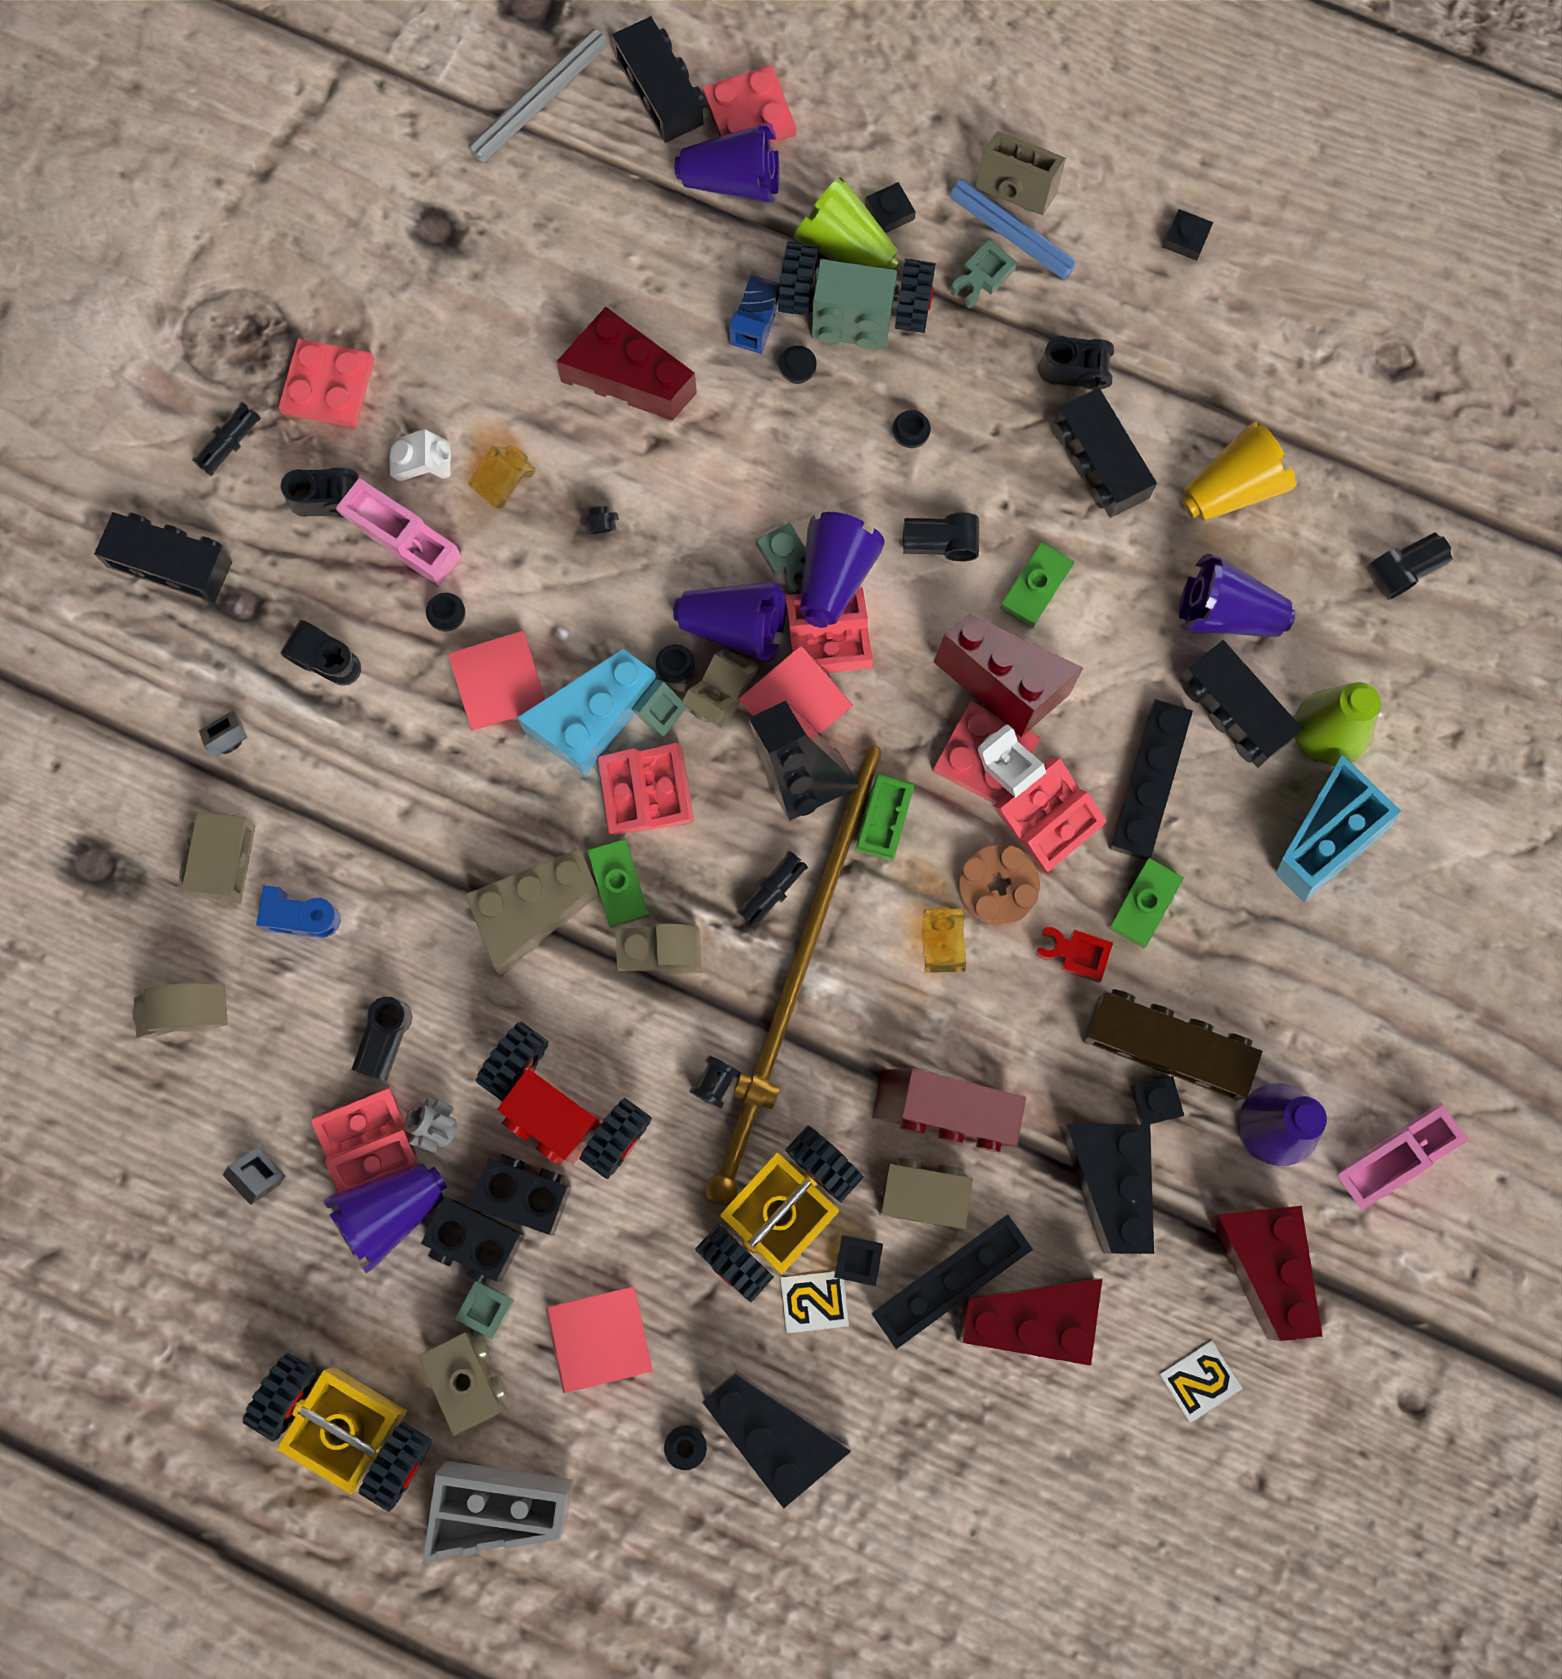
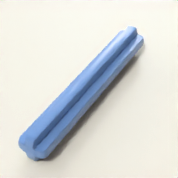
(1013, 228)

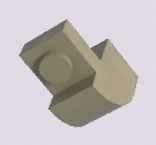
(721, 687)
(662, 948)
(180, 1008)

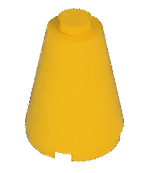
(1240, 476)

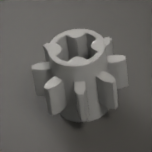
(430, 1125)

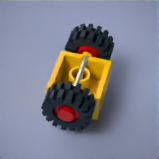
(779, 1213)
(339, 1430)

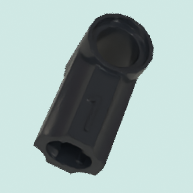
(953, 537)
(1401, 569)
(380, 1043)

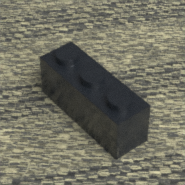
(659, 78)
(1103, 453)
(164, 556)
(1239, 704)

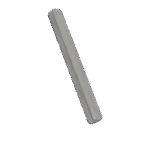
(538, 96)

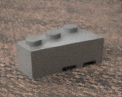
(493, 1508)

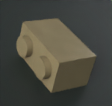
(217, 857)
(926, 1195)

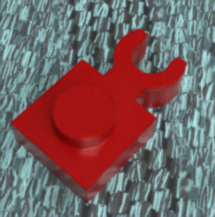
(1081, 955)

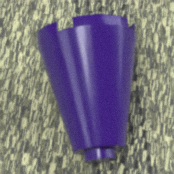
(733, 165)
(835, 565)
(1232, 602)
(735, 617)
(1281, 1124)
(385, 1211)

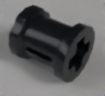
(713, 1068)

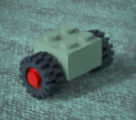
(852, 299)

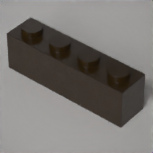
(1173, 1045)

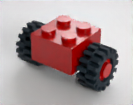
(548, 1115)

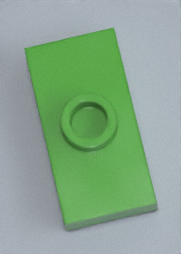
(1037, 584)
(884, 817)
(618, 883)
(1146, 903)

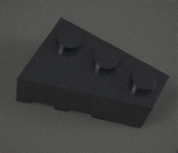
(799, 761)
(1116, 1182)
(773, 1437)

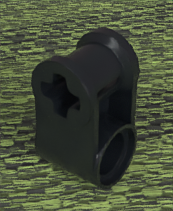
(1081, 362)
(325, 493)
(318, 652)

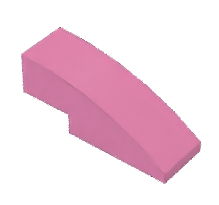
(399, 532)
(1402, 1156)

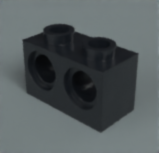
(519, 1205)
(476, 1231)

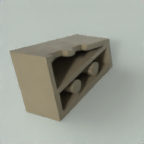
(529, 906)

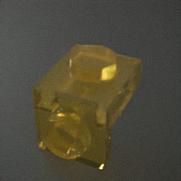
(500, 474)
(943, 940)

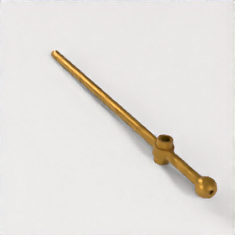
(757, 1089)

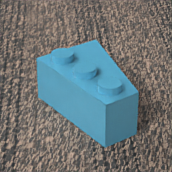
(589, 711)
(1337, 830)

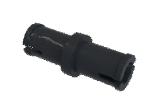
(226, 439)
(772, 889)

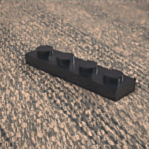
(1151, 780)
(951, 1281)

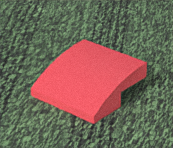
(838, 646)
(497, 679)
(804, 687)
(645, 789)
(1051, 815)
(364, 1140)
(598, 1339)

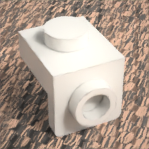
(418, 455)
(1010, 761)

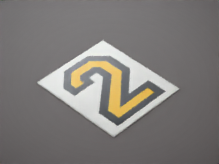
(814, 1302)
(1201, 1381)

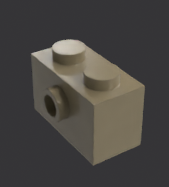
(1020, 173)
(464, 1381)

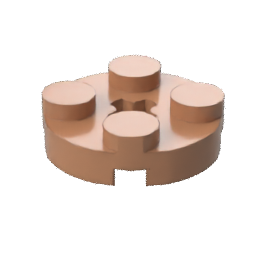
(1009, 864)

